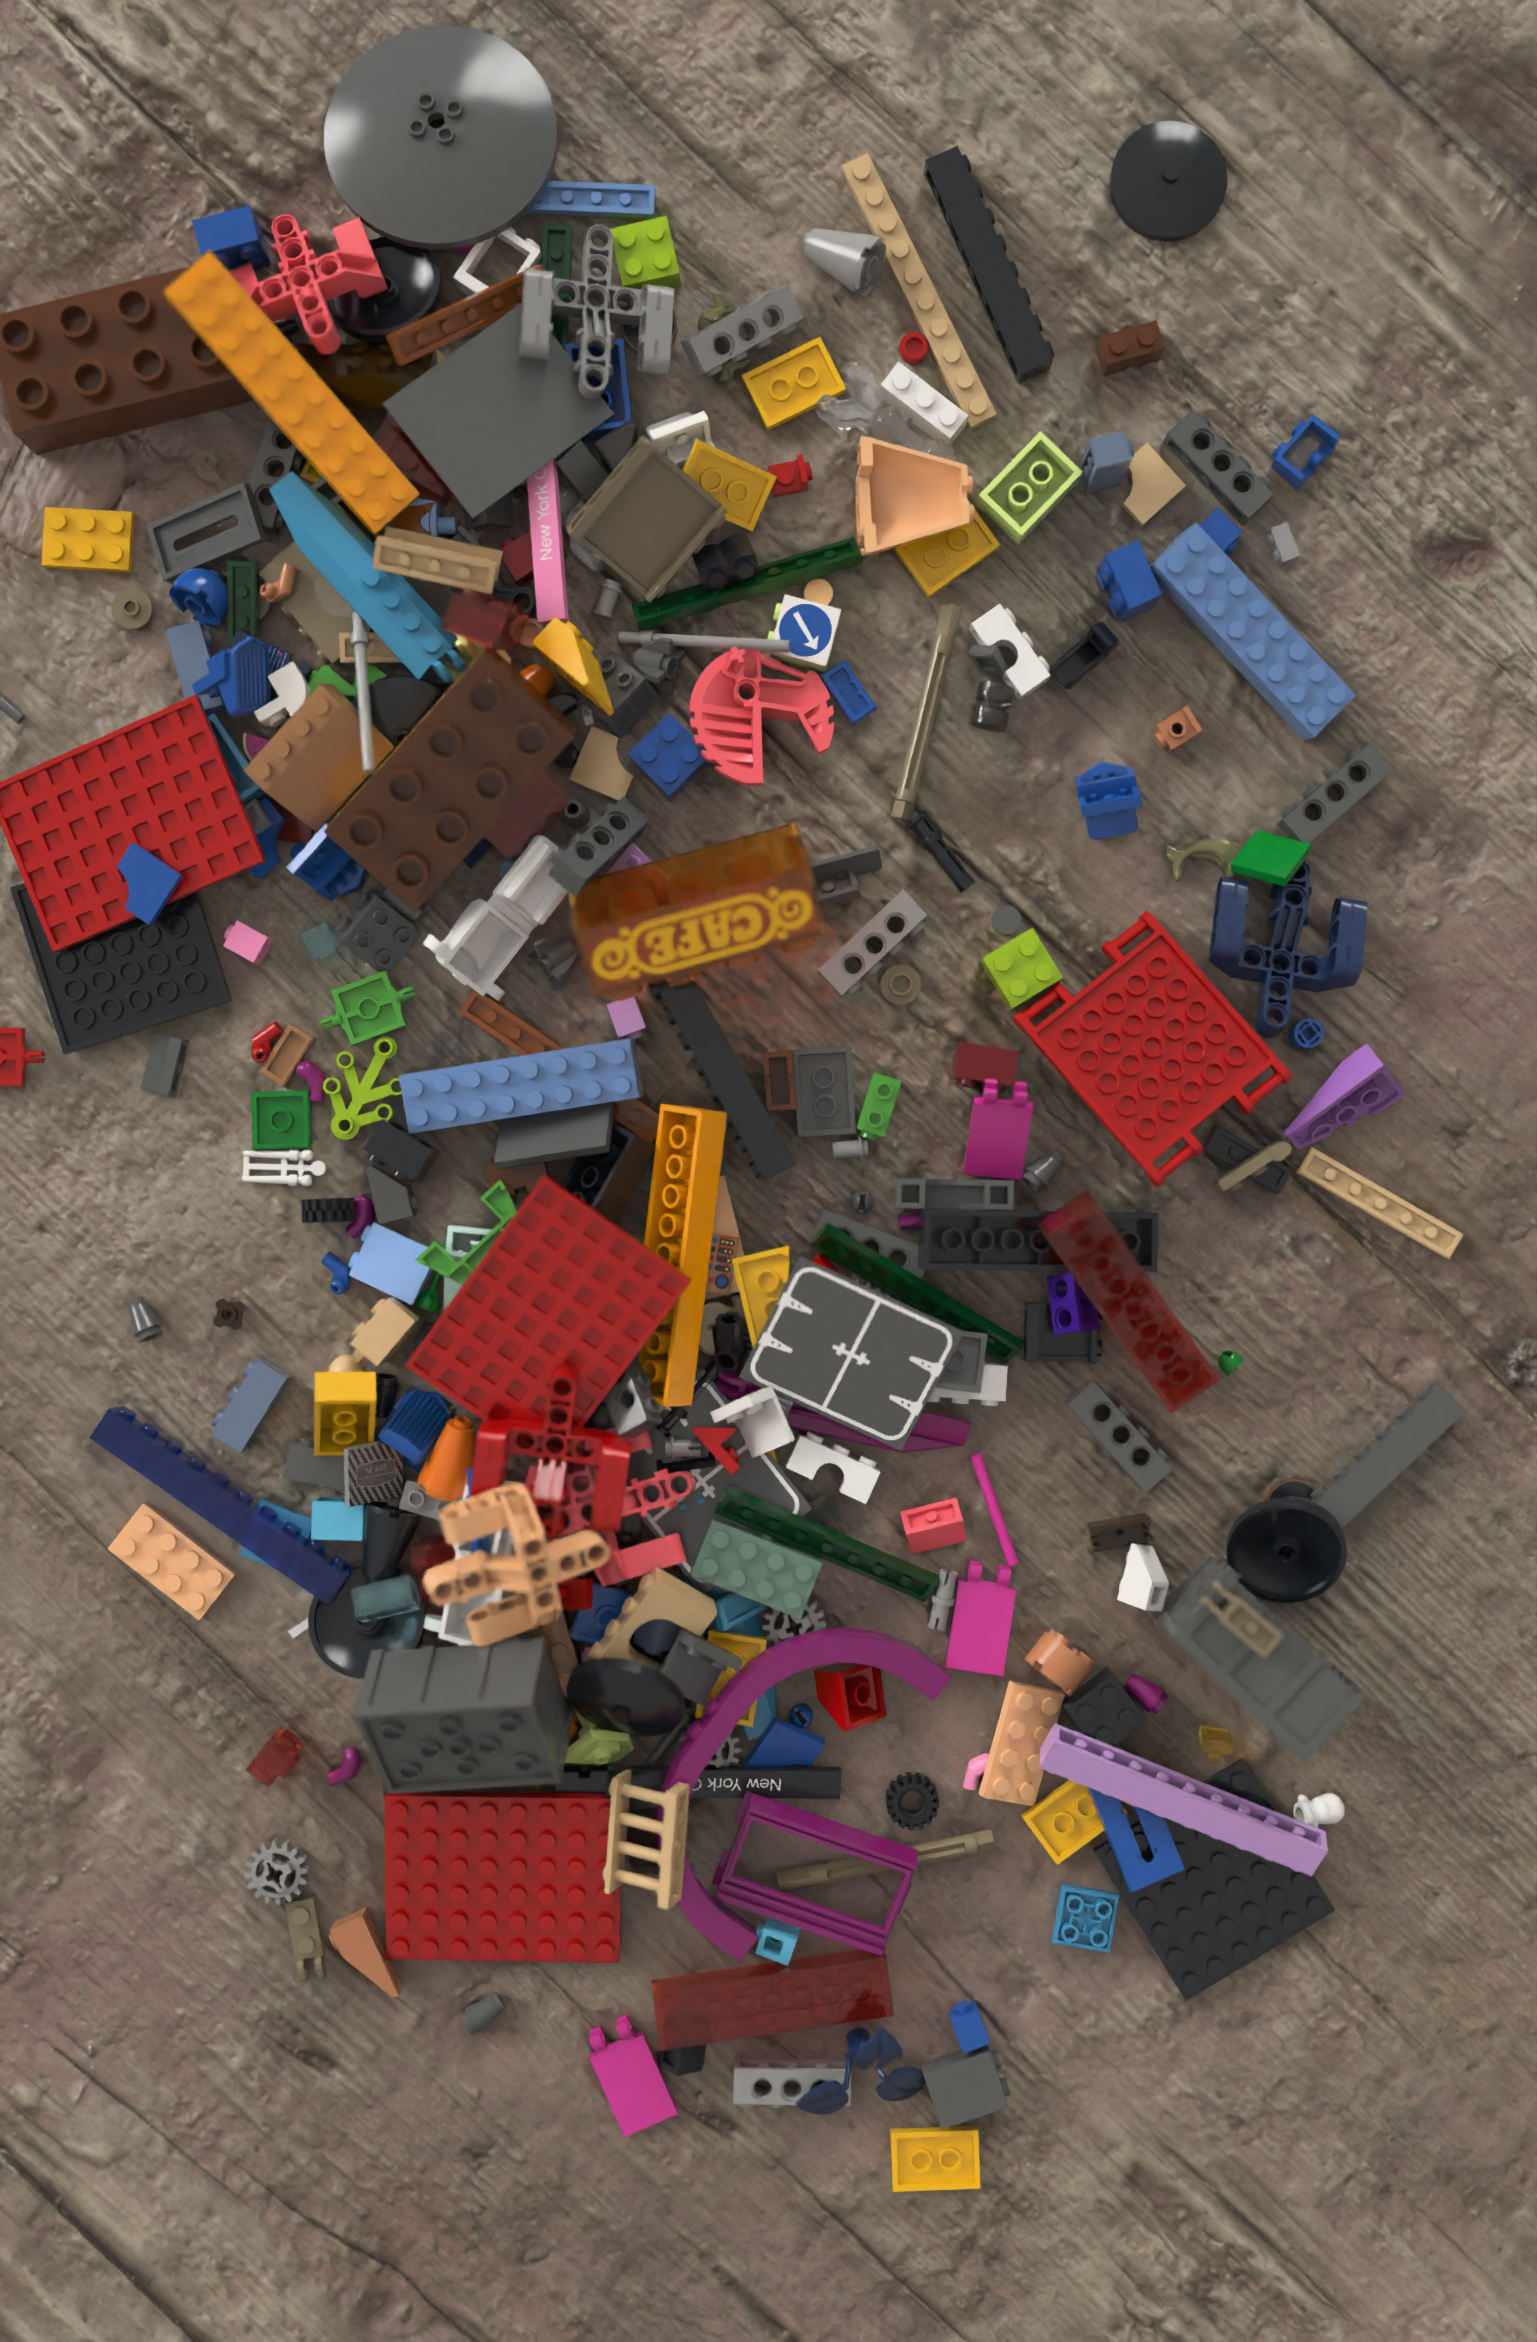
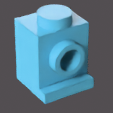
(776, 1940)

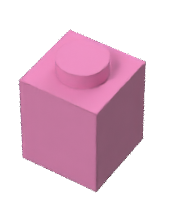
(247, 942)

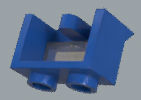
(1305, 452)

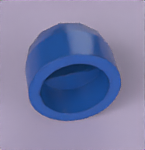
(806, 1712)

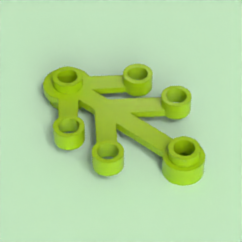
(361, 1092)

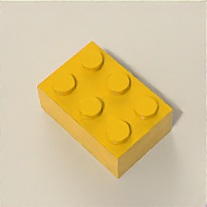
(343, 1411)

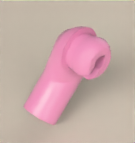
(974, 1770)

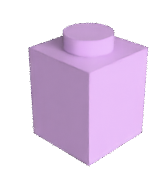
(627, 1018)

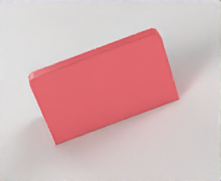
(933, 1526)

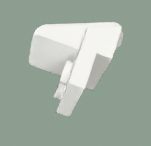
(678, 434)

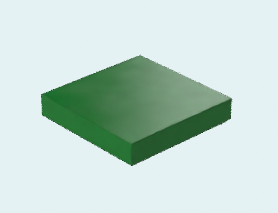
(1270, 858)
(281, 1120)

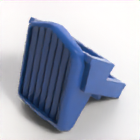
(239, 677)
(1108, 799)
(326, 866)
(415, 1426)

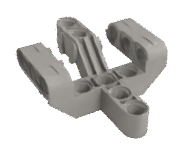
(649, 309)

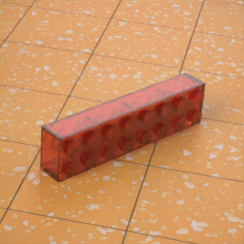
(1128, 1301)
(771, 1998)

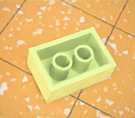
(1029, 488)

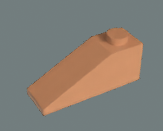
(364, 1949)

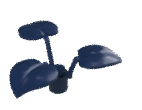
(867, 2053)

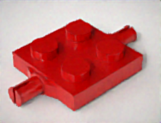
(15, 1057)

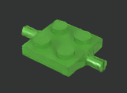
(369, 1008)

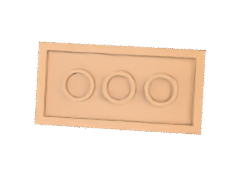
(172, 1560)
(1014, 1757)

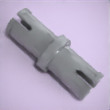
(942, 1599)

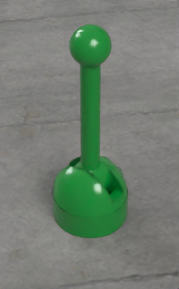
(429, 1298)

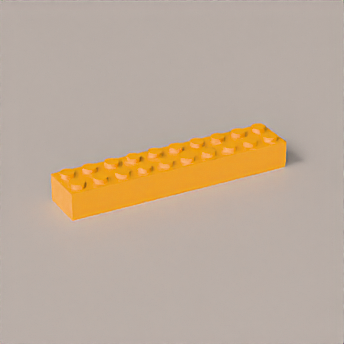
(291, 393)
(681, 1232)

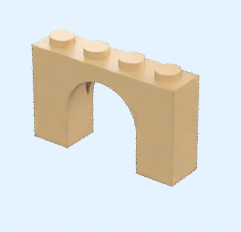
(657, 1598)

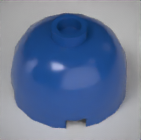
(201, 593)

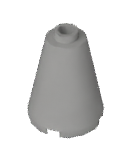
(846, 256)

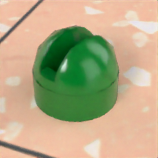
(1229, 1361)

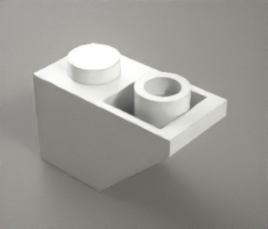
(1143, 1579)

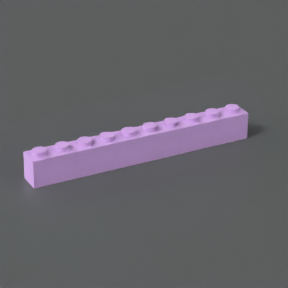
(1183, 1800)

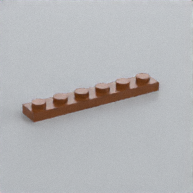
(457, 319)

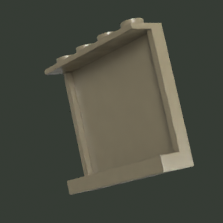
(647, 519)
(304, 606)

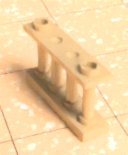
(437, 559)
(671, 1830)

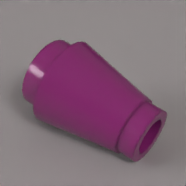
(1148, 1694)

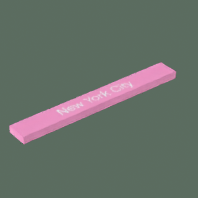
(547, 544)

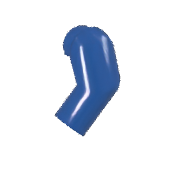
(341, 1278)

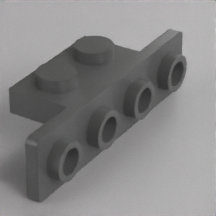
(837, 875)

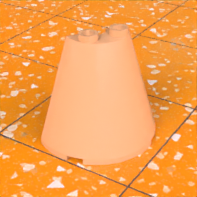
(907, 495)

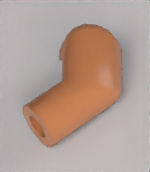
(281, 588)

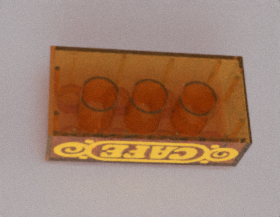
(697, 912)

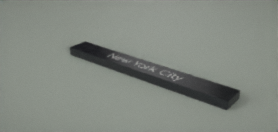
(735, 1780)

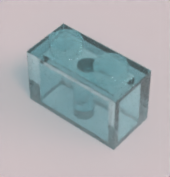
(385, 1598)

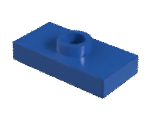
(848, 692)

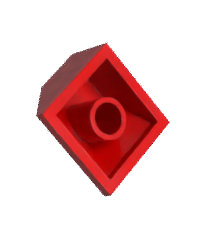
(851, 1693)

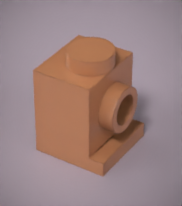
(1186, 722)

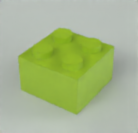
(646, 254)
(1020, 969)

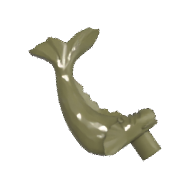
(709, 317)
(1218, 850)

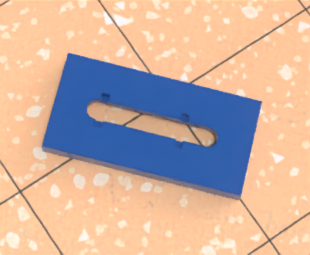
(1134, 1868)

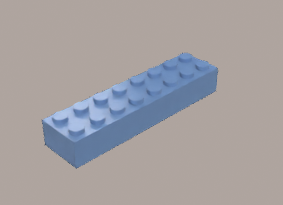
(1250, 632)
(521, 1085)

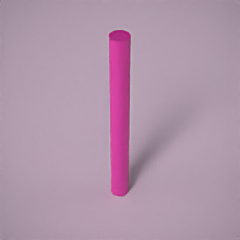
(994, 1509)

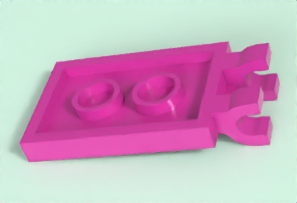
(998, 1133)
(981, 1622)
(631, 2078)

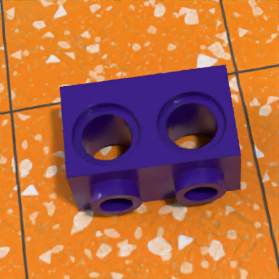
(1070, 1306)

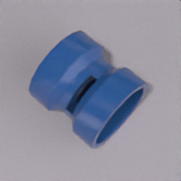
(1299, 1034)

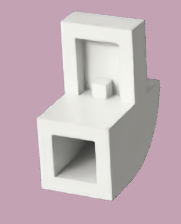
(292, 693)

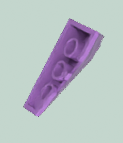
(1353, 1089)

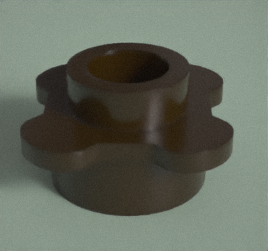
(236, 1309)

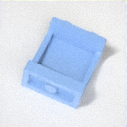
(390, 1263)

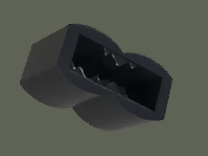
(726, 562)

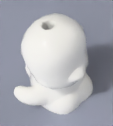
(1321, 1810)

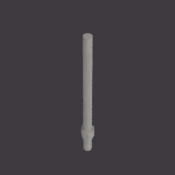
(647, 636)
(360, 643)

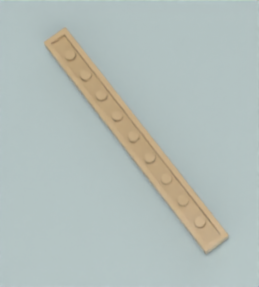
(919, 291)

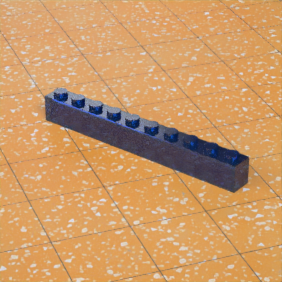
(222, 1504)

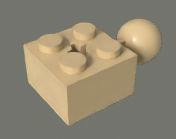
(380, 1336)

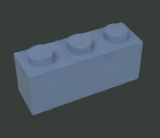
(1105, 461)
(190, 651)
(250, 1404)

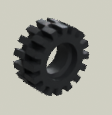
(328, 1210)
(912, 1818)

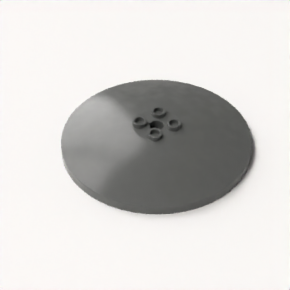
(448, 181)

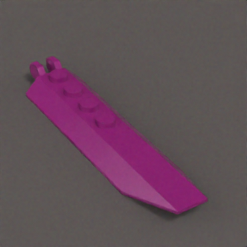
(929, 1432)

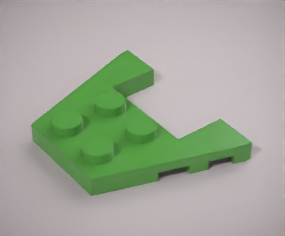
(440, 1260)

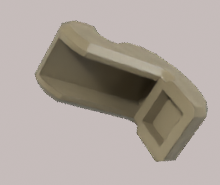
(710, 1312)

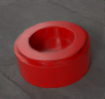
(914, 348)

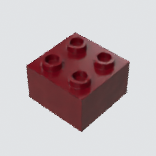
(979, 1062)

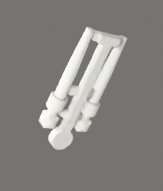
(317, 1168)

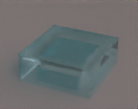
(320, 941)

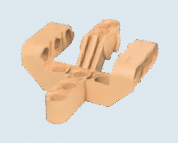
(536, 1591)

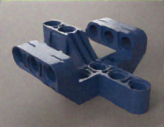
(1335, 971)

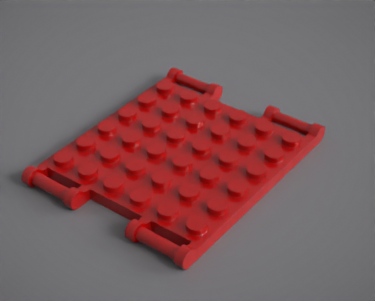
(1152, 1048)

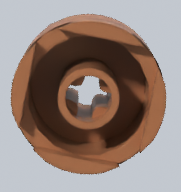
(1059, 1663)

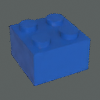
(233, 238)
(1128, 581)
(668, 757)

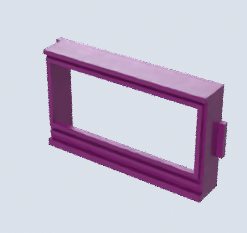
(800, 1911)

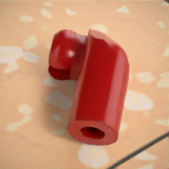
(263, 1041)

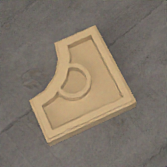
(1152, 485)
(600, 767)

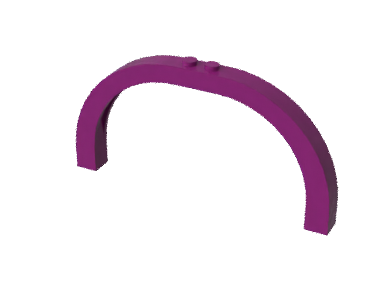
(722, 1714)

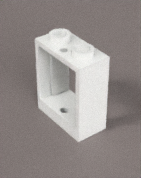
(471, 285)

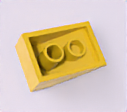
(574, 661)

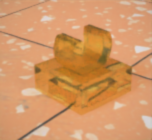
(1215, 1742)

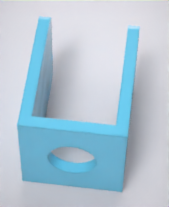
(336, 1520)

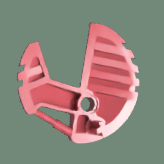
(733, 726)

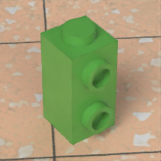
(878, 1106)

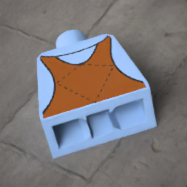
(425, 518)

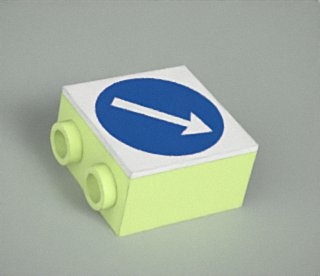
(809, 628)

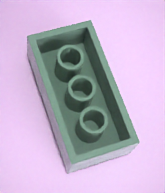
(756, 1567)

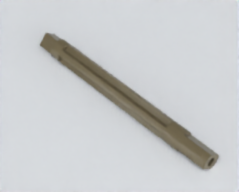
(926, 711)
(856, 1866)

